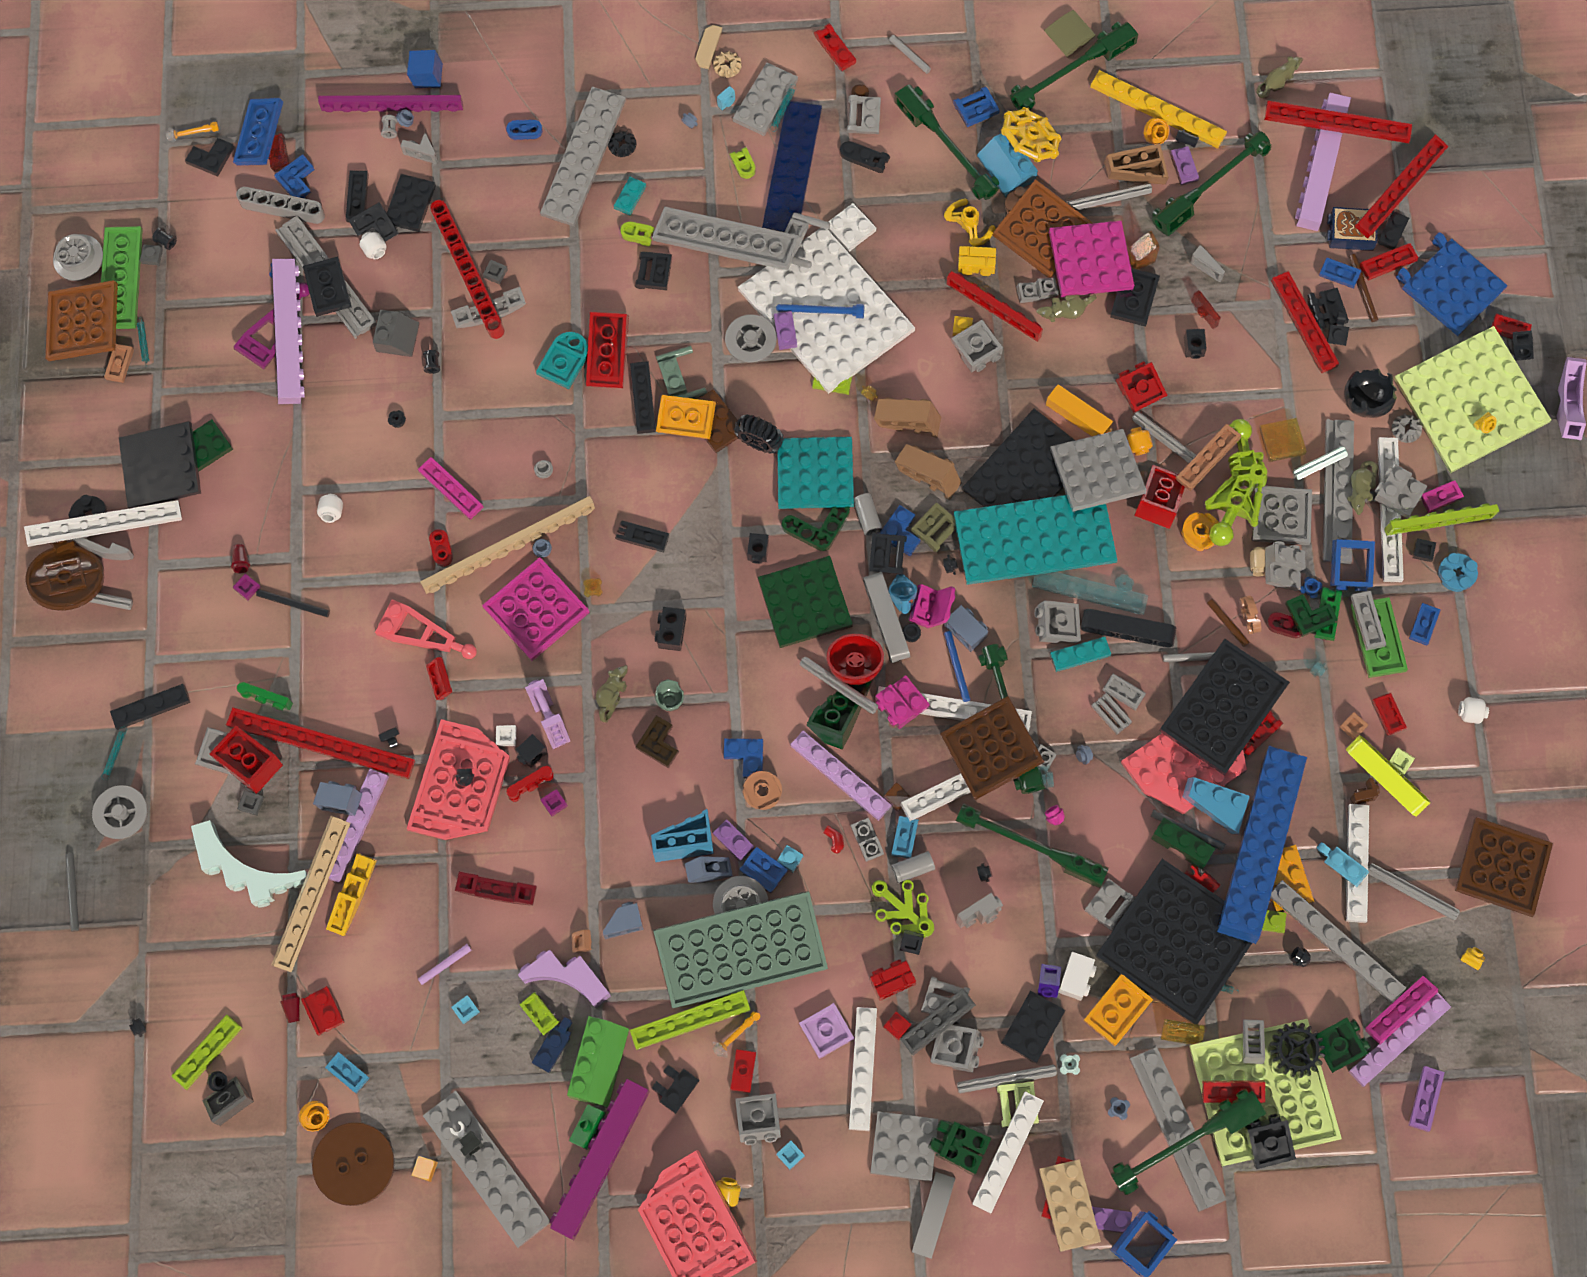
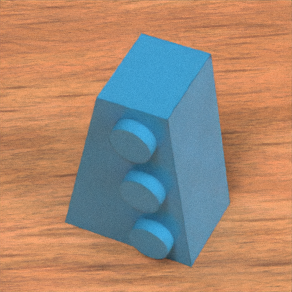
(1218, 802)
(684, 840)

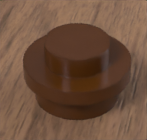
(860, 90)

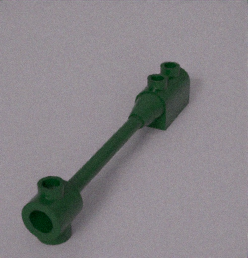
(1108, 45)
(919, 112)
(1181, 209)
(993, 658)
(1074, 864)
(1230, 1116)

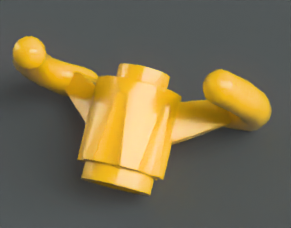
(969, 221)

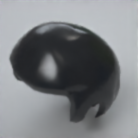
(1370, 393)

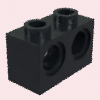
(675, 629)

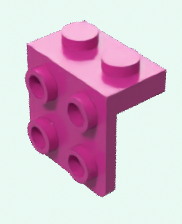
(932, 606)

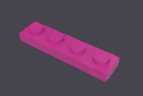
(450, 488)
(1401, 1010)

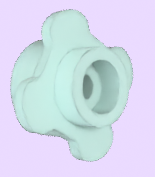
(1074, 1060)

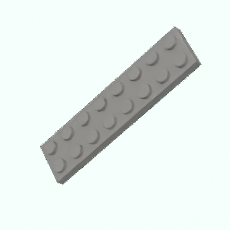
(583, 156)
(726, 238)
(488, 1171)

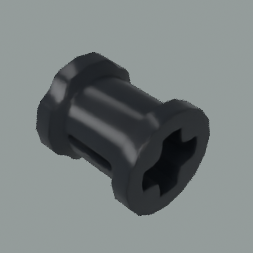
(164, 238)
(431, 361)

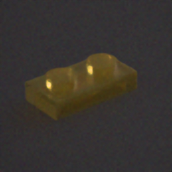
(1182, 1032)

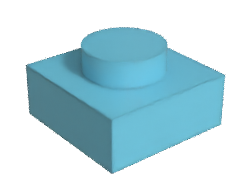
(726, 98)
(790, 858)
(465, 1009)
(790, 1155)

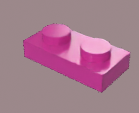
(1442, 496)

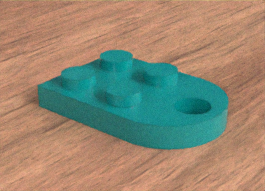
(564, 361)

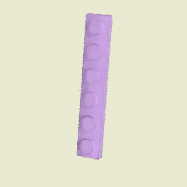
(840, 775)
(371, 792)
(1399, 1040)

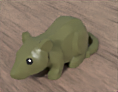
(1277, 77)
(1070, 308)
(1362, 482)
(608, 693)

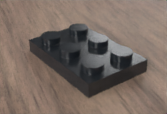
(410, 202)
(327, 286)
(1135, 304)
(1033, 1027)

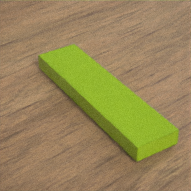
(206, 1052)

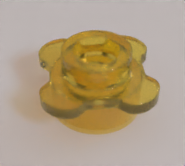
(869, 392)
(588, 583)

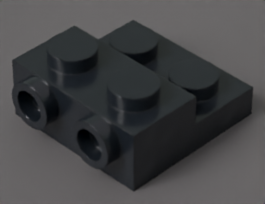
(1270, 1141)

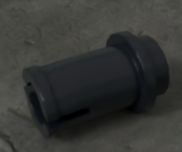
(1186, 138)

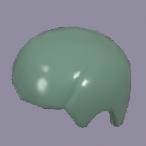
(669, 695)

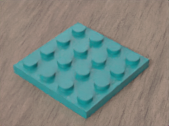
(815, 473)

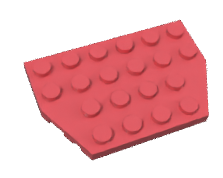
(1164, 767)
(444, 806)
(694, 1223)

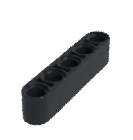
(1128, 628)

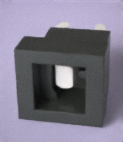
(470, 1142)

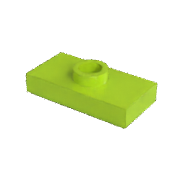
(539, 1013)

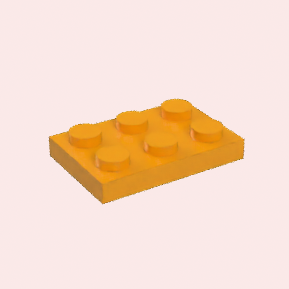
(685, 417)
(1293, 874)
(1118, 1010)

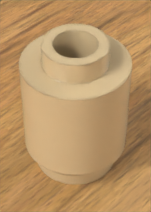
(1257, 561)

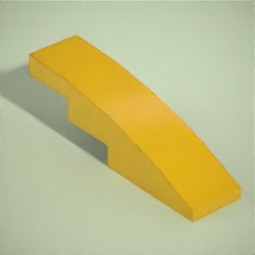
(351, 894)

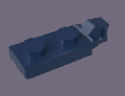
(553, 1046)

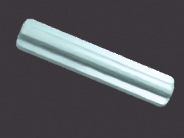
(1320, 462)

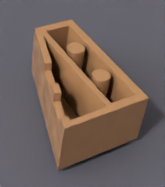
(1138, 165)
(908, 414)
(929, 468)

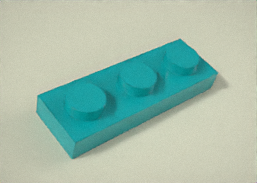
(1080, 654)

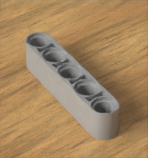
(274, 199)
(886, 617)

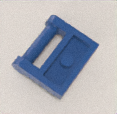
(978, 111)

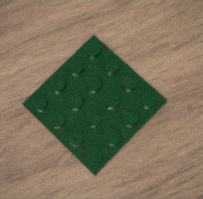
(805, 601)

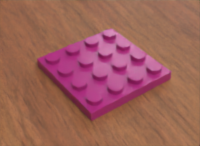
(1091, 258)
(535, 609)

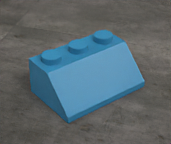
(1007, 166)

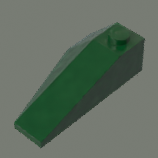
(837, 717)

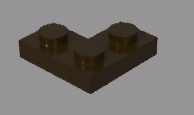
(653, 742)

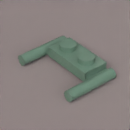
(672, 374)

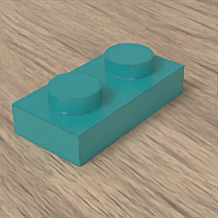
(630, 196)

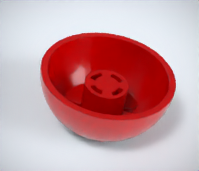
(855, 658)

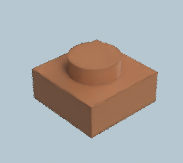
(1354, 726)
(581, 941)

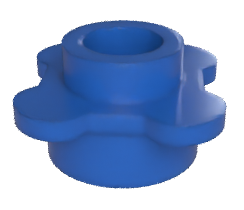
(1311, 582)

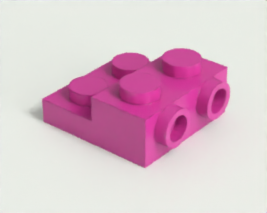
(901, 702)

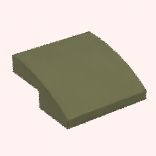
(1069, 33)

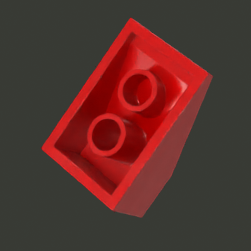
(1161, 497)
(246, 759)

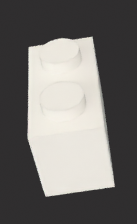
(1077, 975)

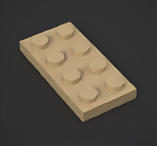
(1069, 1205)

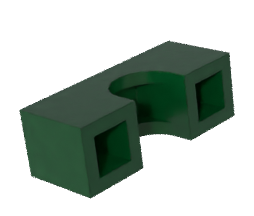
(1173, 836)

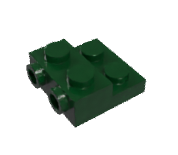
(1343, 1044)

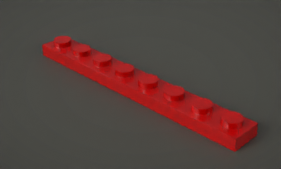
(1338, 122)
(1401, 186)

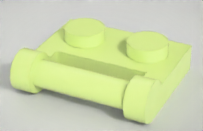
(1019, 1089)

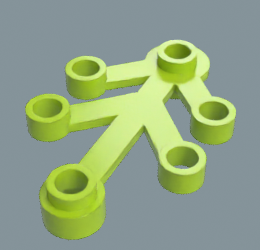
(905, 910)

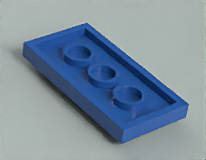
(258, 131)

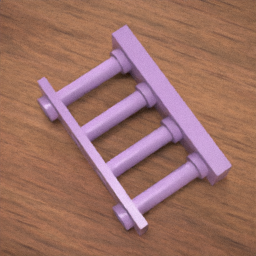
(552, 723)

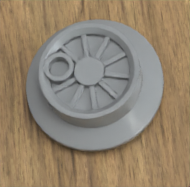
(77, 257)
(750, 338)
(119, 812)
(738, 893)

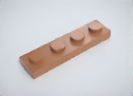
(1208, 457)

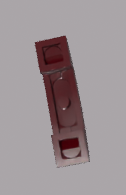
(495, 889)

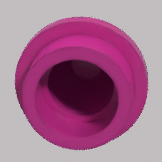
(1055, 815)

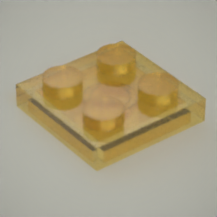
(1282, 439)

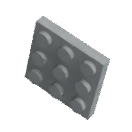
(1284, 516)
(903, 1146)

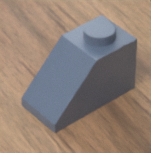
(708, 869)
(624, 921)

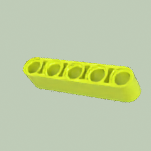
(1388, 776)

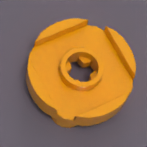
(1189, 531)

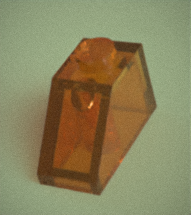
(1143, 251)

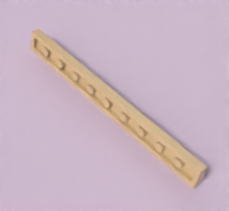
(508, 544)

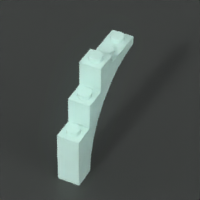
(260, 884)

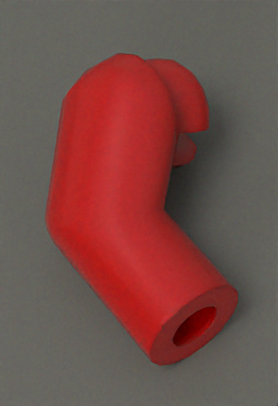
(837, 839)

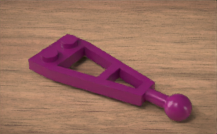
(253, 349)

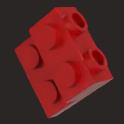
(1141, 386)

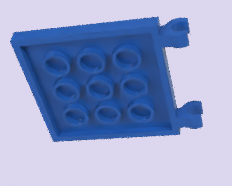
(1452, 285)

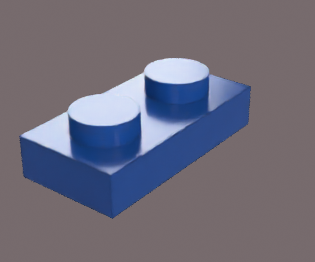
(1340, 273)
(1424, 624)

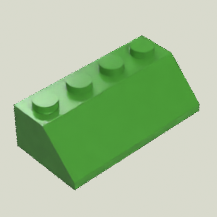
(598, 1062)

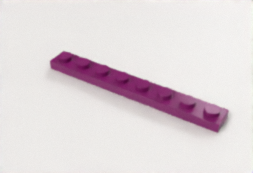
(391, 103)

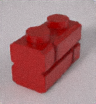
(892, 980)

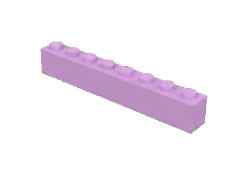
(1320, 168)
(286, 331)

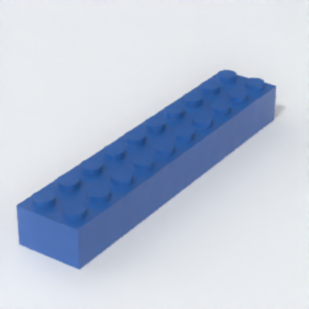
(1262, 845)

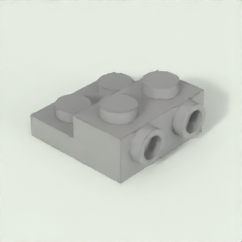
(977, 346)
(1400, 491)
(1284, 565)
(1057, 622)
(983, 910)
(958, 1048)
(758, 1118)

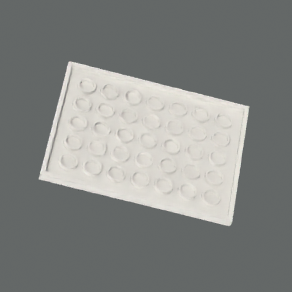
(829, 344)

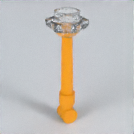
(172, 135)
(720, 1049)

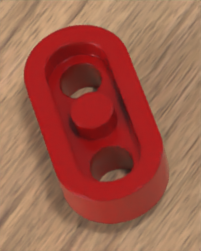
(441, 546)

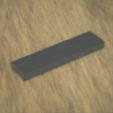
(938, 1021)

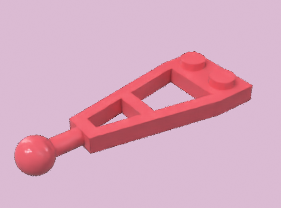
(394, 618)

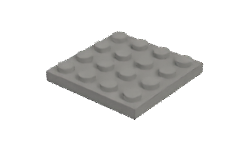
(1098, 470)

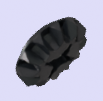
(624, 150)

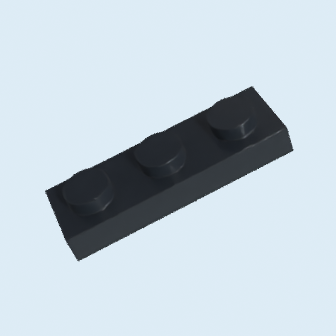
(356, 193)

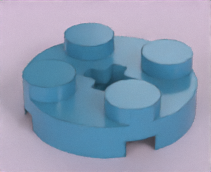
(1467, 567)

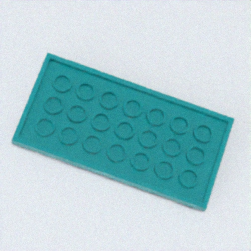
(1032, 539)

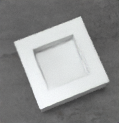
(506, 735)

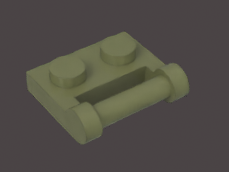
(931, 523)

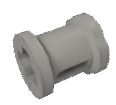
(392, 123)

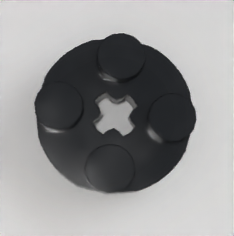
(85, 504)

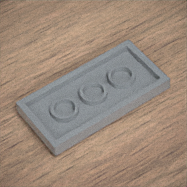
(764, 99)

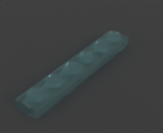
(1091, 591)

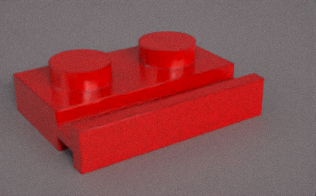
(322, 1010)

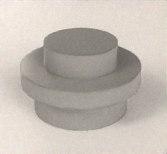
(543, 469)

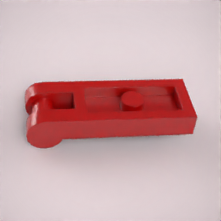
(835, 47)

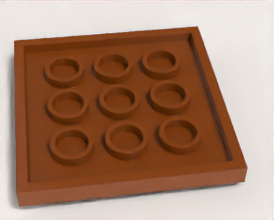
(1028, 226)
(81, 321)

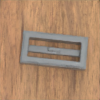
(1100, 701)

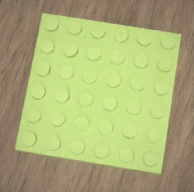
(1464, 385)
(1300, 1100)

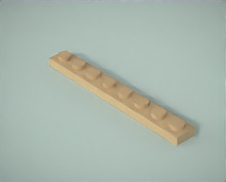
(310, 894)

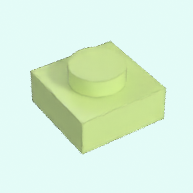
(1402, 760)

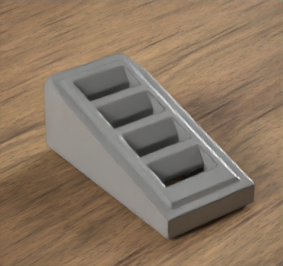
(1205, 262)
(1248, 1052)

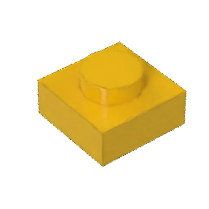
(961, 324)

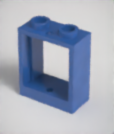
(1336, 558)
(1120, 1245)

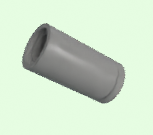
(867, 514)
(913, 867)

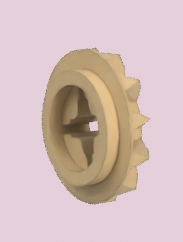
(724, 70)

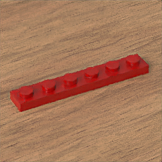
(994, 306)
(1305, 322)

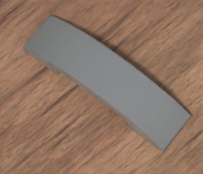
(503, 305)
(115, 551)
(933, 1215)

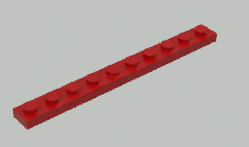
(321, 743)

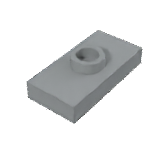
(1124, 691)

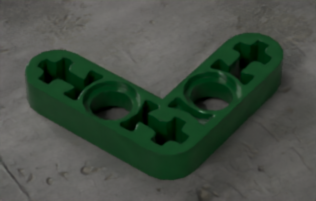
(822, 533)

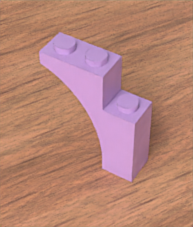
(1570, 411)
(575, 974)

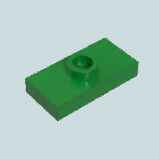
(587, 1126)

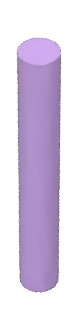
(444, 964)

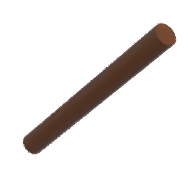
(1364, 290)

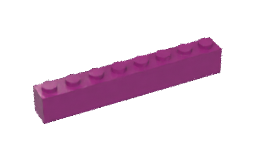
(599, 1159)

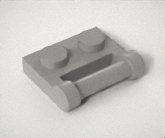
(870, 114)
(1104, 901)
(934, 1001)

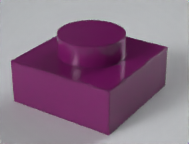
(246, 587)
(554, 802)

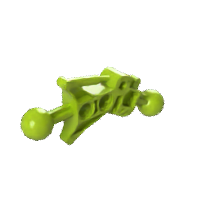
(1244, 472)

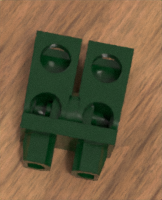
(953, 1143)

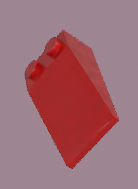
(607, 349)

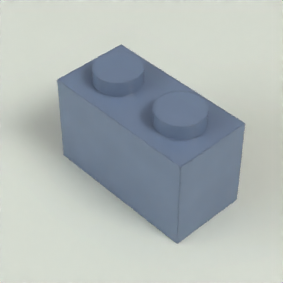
(966, 628)
(337, 798)

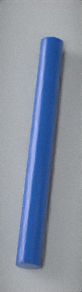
(957, 666)

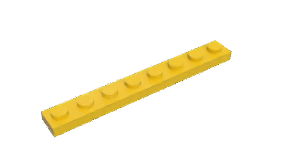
(1158, 108)

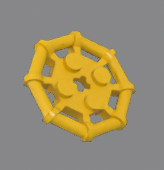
(1024, 131)

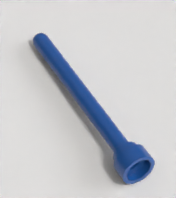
(856, 310)

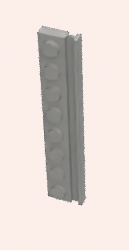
(308, 251)
(1337, 487)
(1175, 1126)

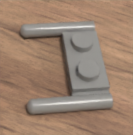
(798, 226)

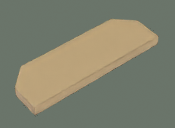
(708, 46)

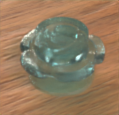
(1124, 578)
(1318, 669)
(1048, 779)

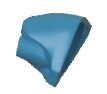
(903, 593)

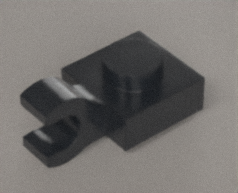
(1338, 333)

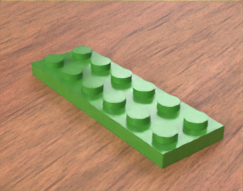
(122, 264)

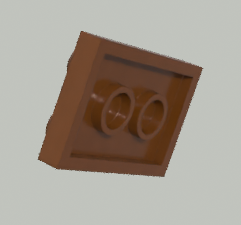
(723, 423)

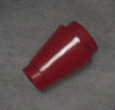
(239, 559)
(291, 1007)

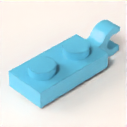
(1343, 864)

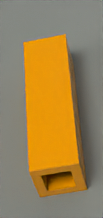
(1078, 412)

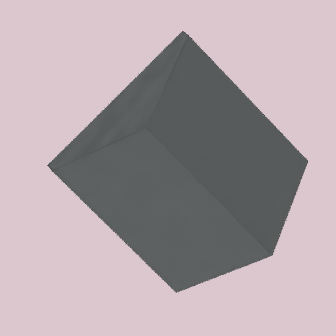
(227, 1102)

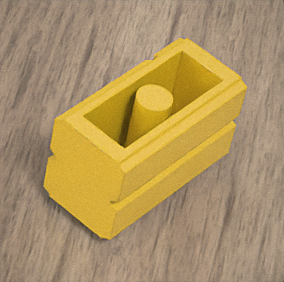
(977, 260)

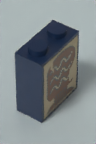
(1344, 234)

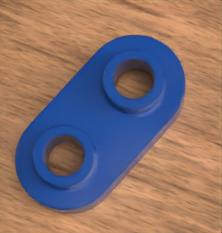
(524, 128)

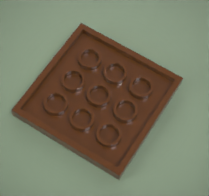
(992, 748)
(1504, 867)

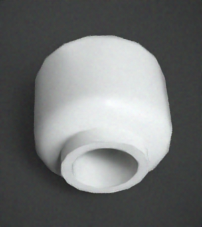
(373, 245)
(330, 508)
(1473, 710)

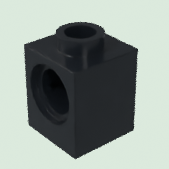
(1195, 336)
(1523, 345)
(758, 540)
(530, 751)

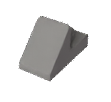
(423, 151)

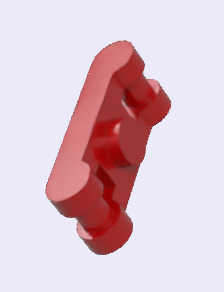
(1263, 733)
(529, 783)

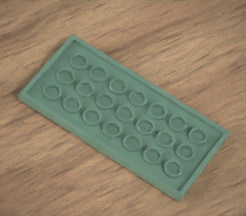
(740, 949)

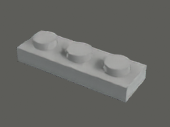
(1368, 620)

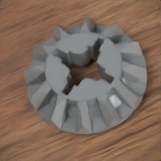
(1399, 430)

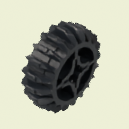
(758, 434)
(1303, 1056)

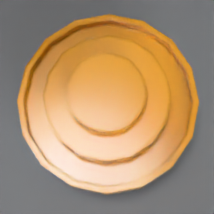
(1156, 131)
(314, 1116)

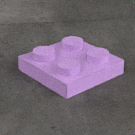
(826, 1031)

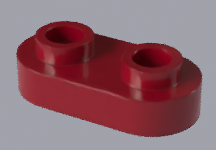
(1285, 625)

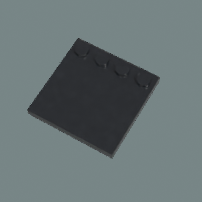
(159, 465)

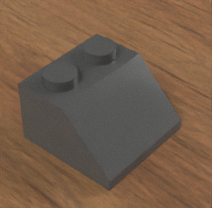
(395, 334)

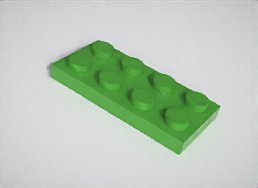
(1386, 659)

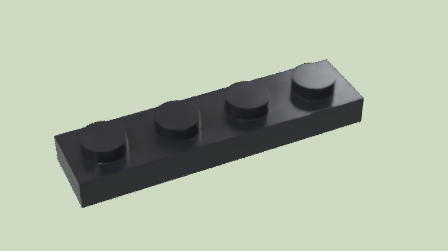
(643, 397)
(150, 706)

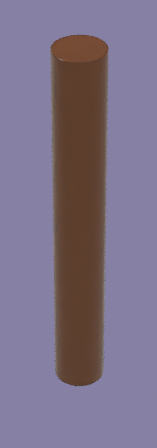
(1228, 623)

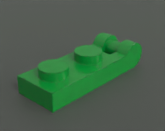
(1329, 632)
(263, 696)

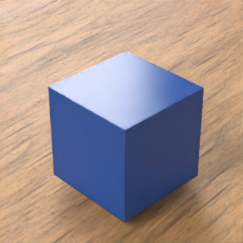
(425, 69)

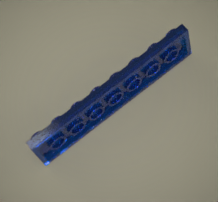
(792, 164)

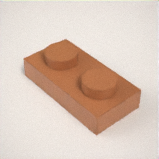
(119, 363)

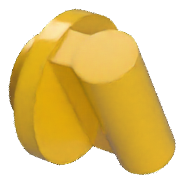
(1486, 423)
(1473, 957)

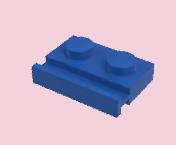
(763, 869)

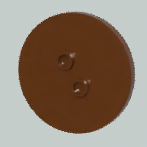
(65, 578)
(353, 1164)

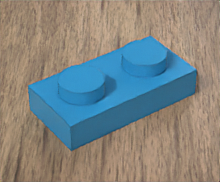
(904, 837)
(347, 1072)

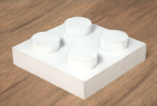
(851, 227)

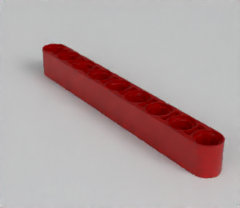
(470, 275)

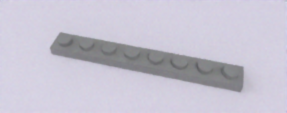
(1337, 942)

